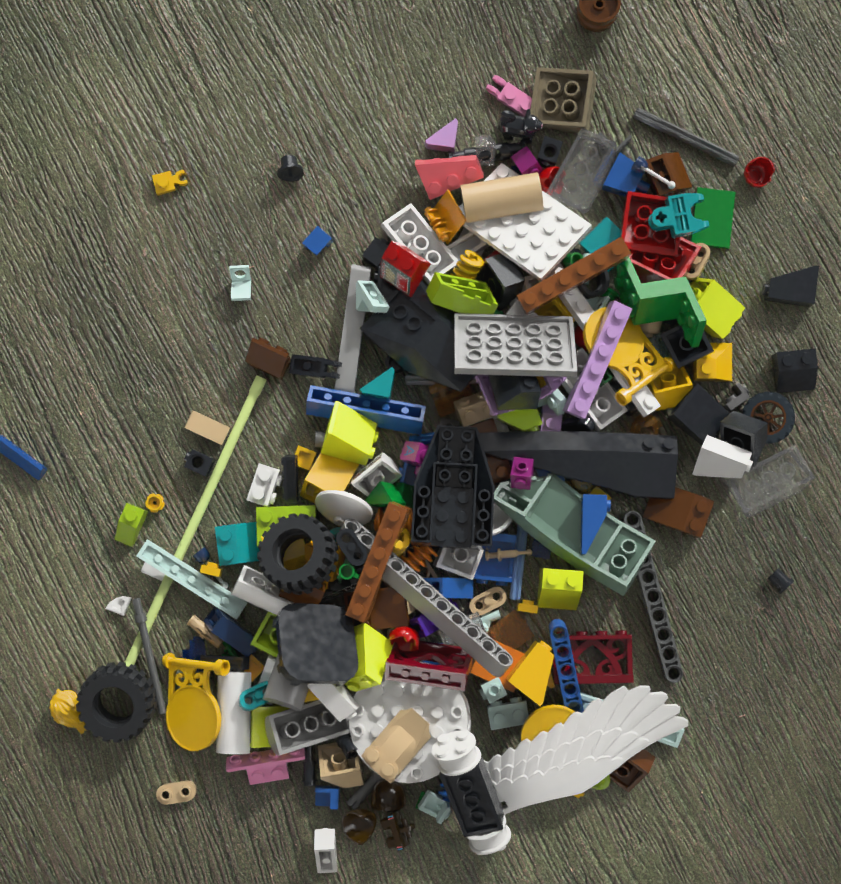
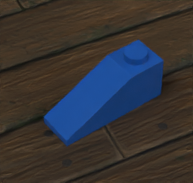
(593, 512)

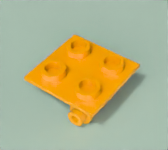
(445, 217)

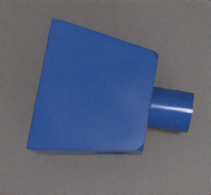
(623, 179)

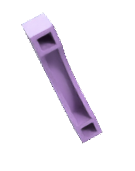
(598, 360)

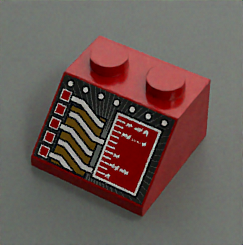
(403, 268)

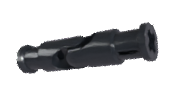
(505, 151)

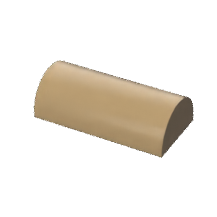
(502, 197)

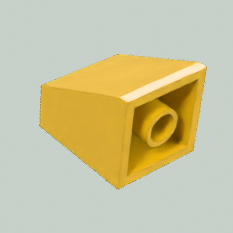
(328, 474)
(533, 671)

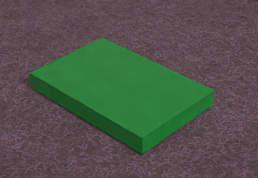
(718, 210)

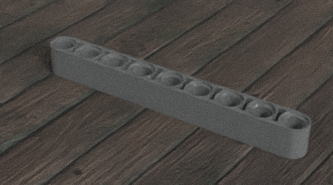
(658, 604)

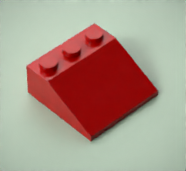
(636, 230)
(660, 267)

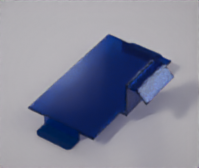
(197, 648)

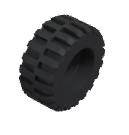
(278, 540)
(99, 719)

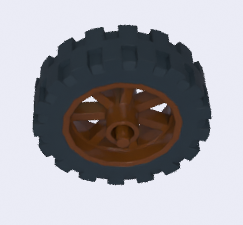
(778, 400)

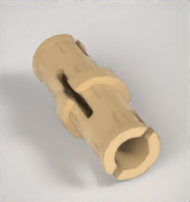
(202, 629)

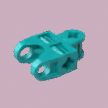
(678, 215)

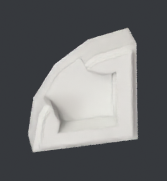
(119, 605)

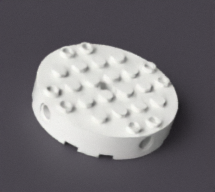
(442, 708)

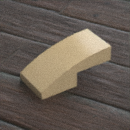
(207, 427)

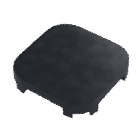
(315, 644)

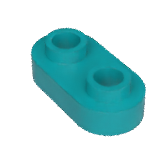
(255, 694)

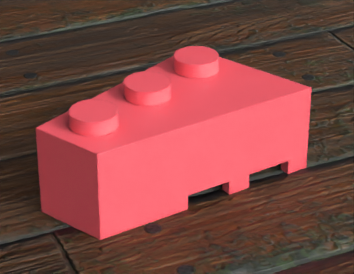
(448, 173)

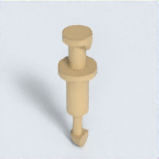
(506, 554)

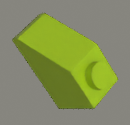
(522, 420)
(130, 524)

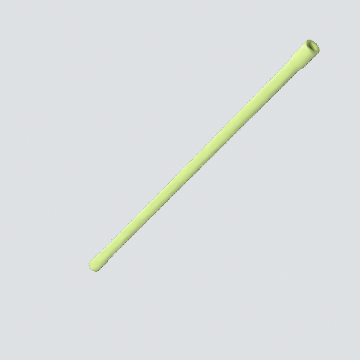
(254, 392)

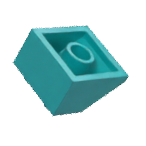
(237, 543)

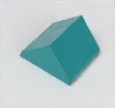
(380, 386)

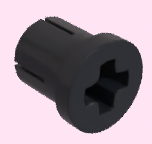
(780, 580)
(347, 746)

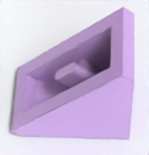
(444, 139)

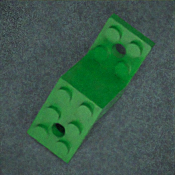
(661, 301)

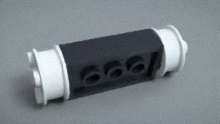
(471, 792)

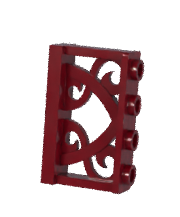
(451, 674)
(614, 674)

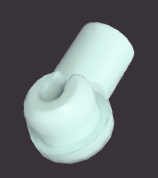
(489, 617)

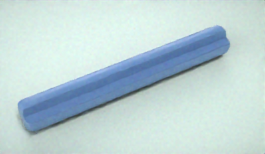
(518, 565)

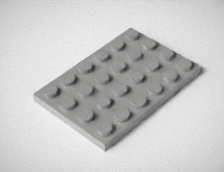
(514, 345)

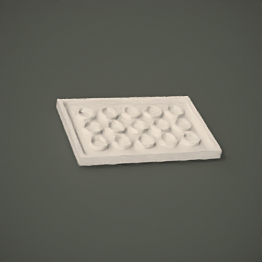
(532, 239)

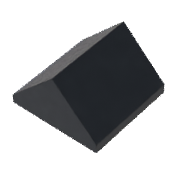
(680, 349)

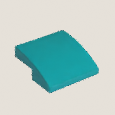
(600, 236)

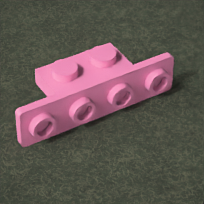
(264, 765)

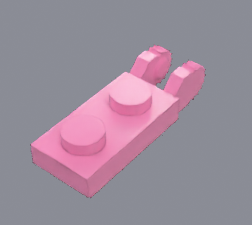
(510, 96)

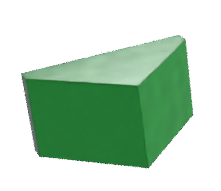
(383, 494)

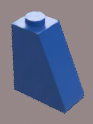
(453, 587)

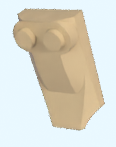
(397, 744)

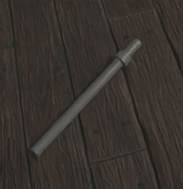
(140, 618)

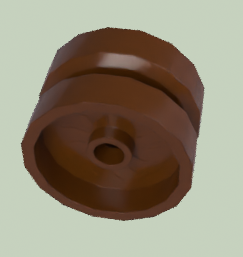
(597, 14)

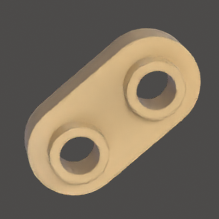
(699, 262)
(487, 600)
(175, 792)

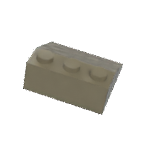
(564, 98)

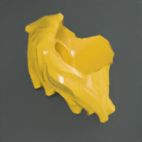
(64, 710)

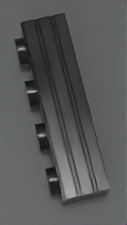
(290, 483)
(236, 662)

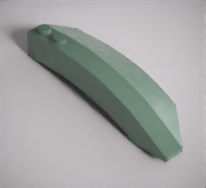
(553, 518)

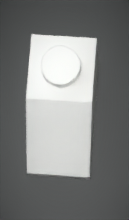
(325, 850)

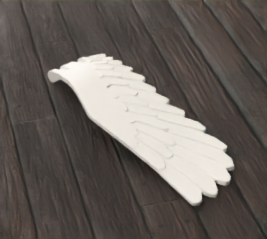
(583, 748)

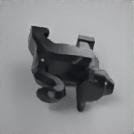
(517, 126)

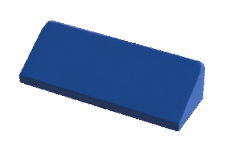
(21, 458)

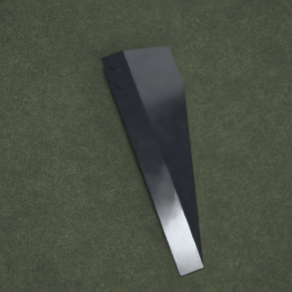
(619, 461)

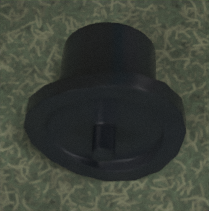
(290, 170)

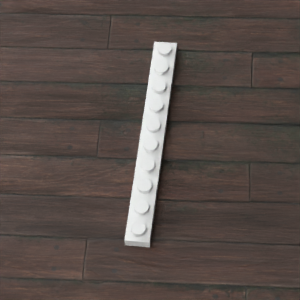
(581, 310)

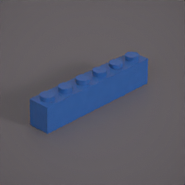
(384, 412)

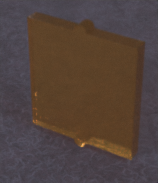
(511, 630)

